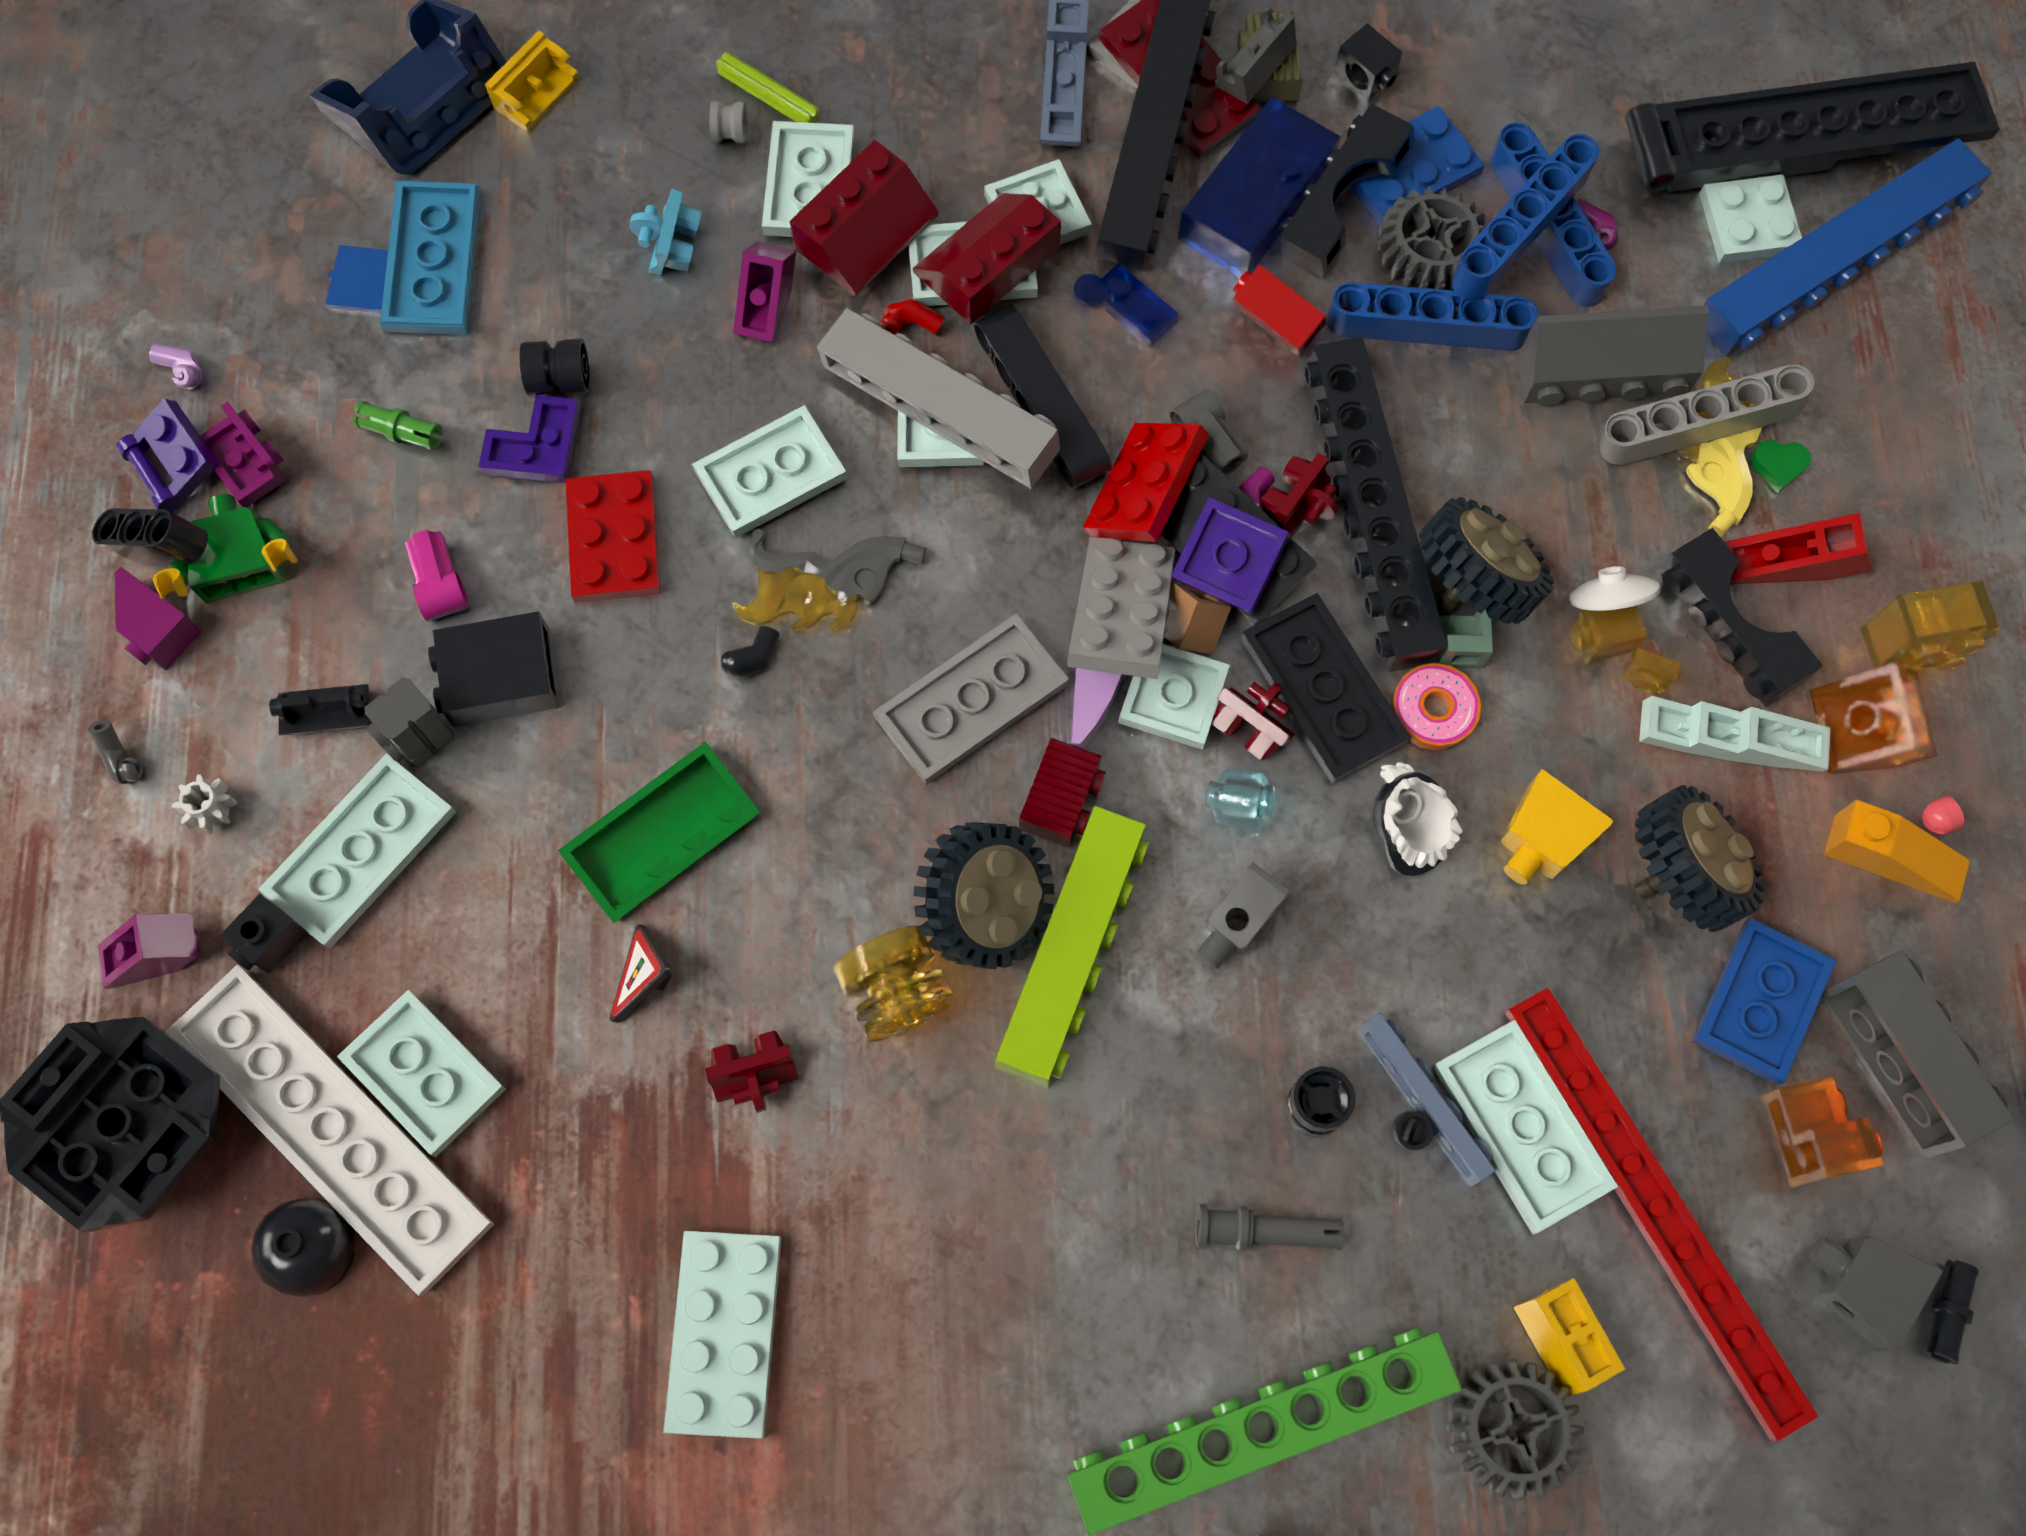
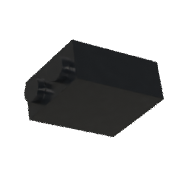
(493, 669)

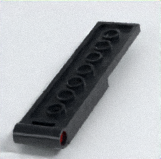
(1807, 126)

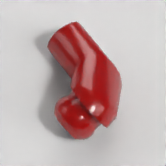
(910, 312)

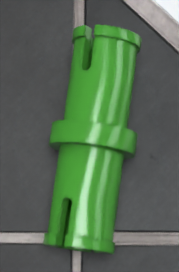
(397, 425)

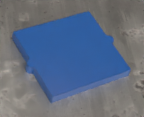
(357, 279)

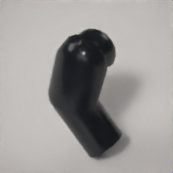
(752, 658)

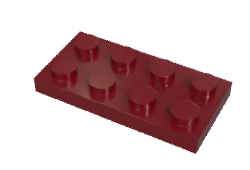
(1213, 111)

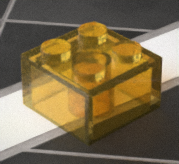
(1931, 627)

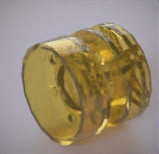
(898, 993)

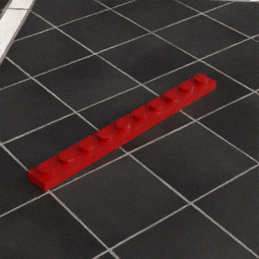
(1666, 1221)

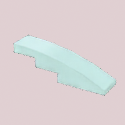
(1734, 735)

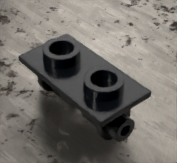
(321, 709)

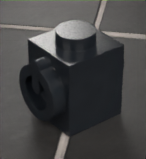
(262, 935)

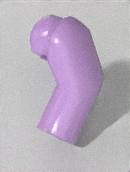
(182, 361)

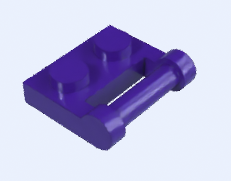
(178, 449)

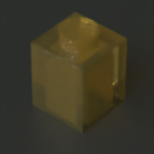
(1607, 633)

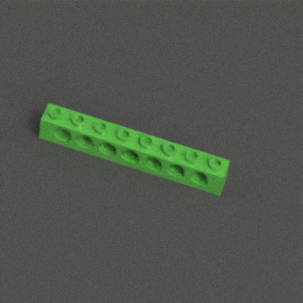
(1429, 1380)

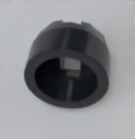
(1420, 1133)

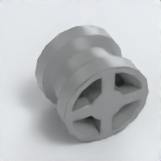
(728, 122)

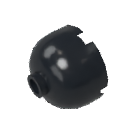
(303, 1247)

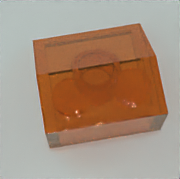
(1875, 720)

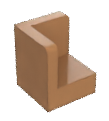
(1194, 619)

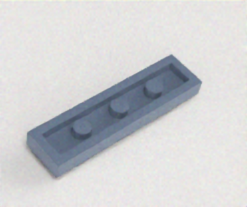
(1415, 1083)

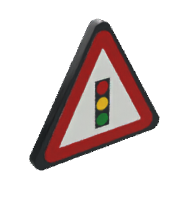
(642, 973)

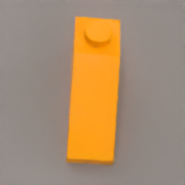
(1896, 850)

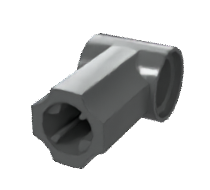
(1222, 444)

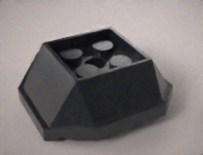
(65, 1112)

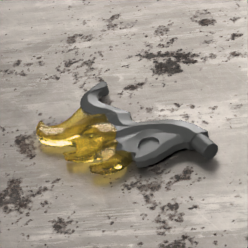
(820, 587)

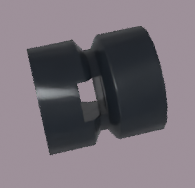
(549, 367)
(1320, 1101)

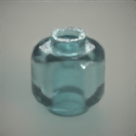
(1241, 798)

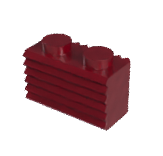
(1061, 792)

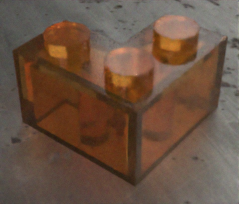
(1817, 1137)

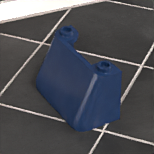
(424, 94)

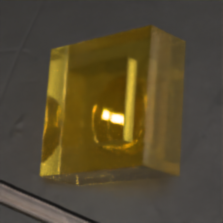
(1650, 671)

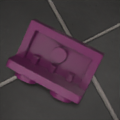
(244, 463)

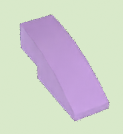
(1092, 703)

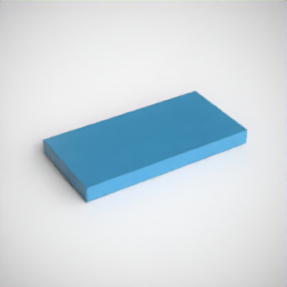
(431, 258)

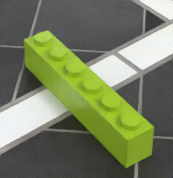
(1070, 948)

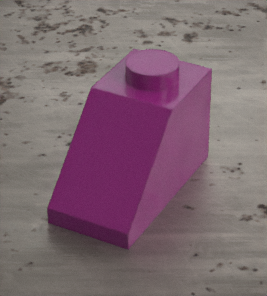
(763, 290)
(149, 623)
(148, 948)

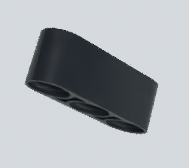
(150, 536)

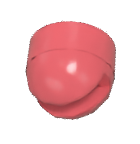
(1943, 816)

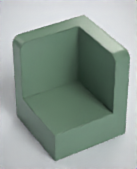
(1467, 640)

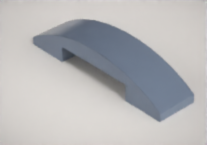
(1064, 72)

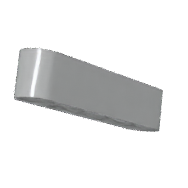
(1718, 400)

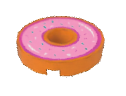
(1449, 686)

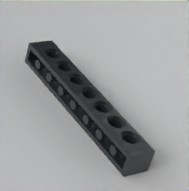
(1348, 366)

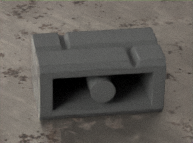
(407, 724)

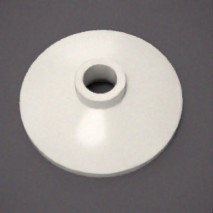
(1614, 591)

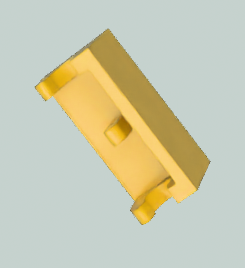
(531, 81)
(1569, 1337)

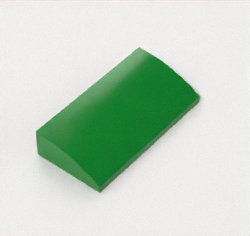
(659, 832)

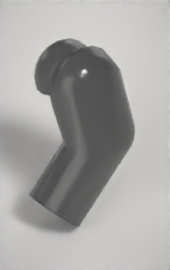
(117, 764)

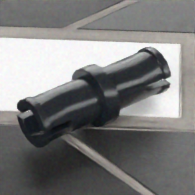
(1951, 1312)

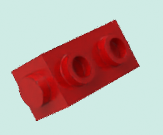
(1278, 309)

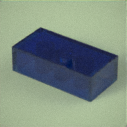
(1256, 187)

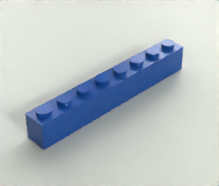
(1844, 246)

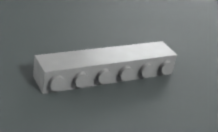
(940, 397)

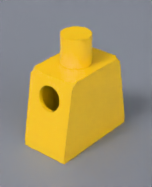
(1550, 829)

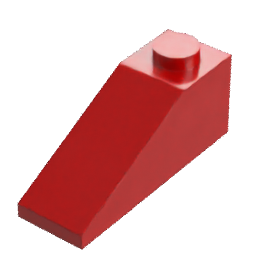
(1803, 552)

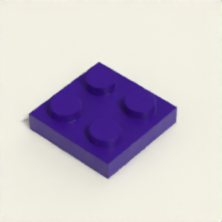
(1230, 555)

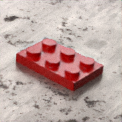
(1145, 481)
(612, 536)

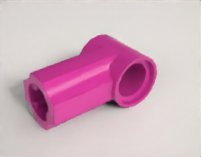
(437, 584)

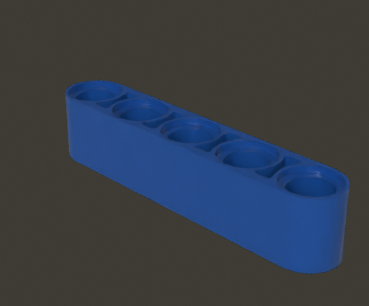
(1514, 161)
(1538, 200)
(1413, 325)

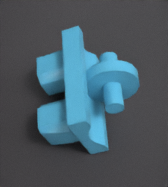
(676, 218)

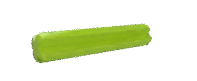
(767, 89)

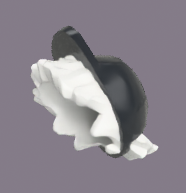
(1414, 820)

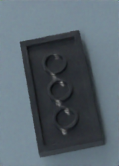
(1210, 482)
(1325, 687)

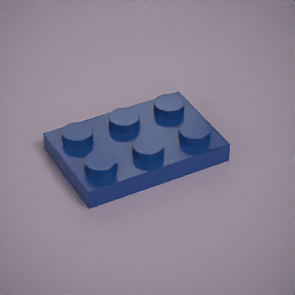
(1436, 160)
(1764, 1001)

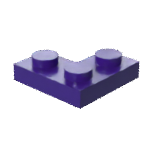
(541, 452)

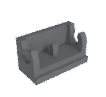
(1258, 57)

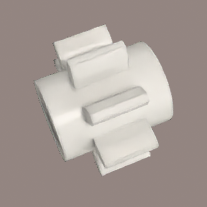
(212, 811)

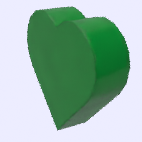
(1780, 463)

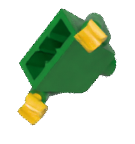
(239, 557)

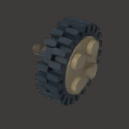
(1484, 562)
(1698, 859)
(984, 895)

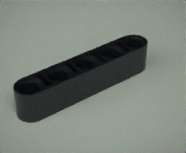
(1042, 391)

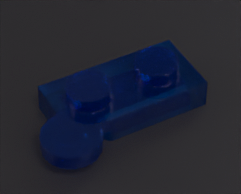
(1127, 302)

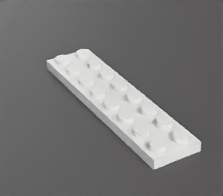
(332, 1130)

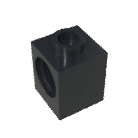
(1368, 62)

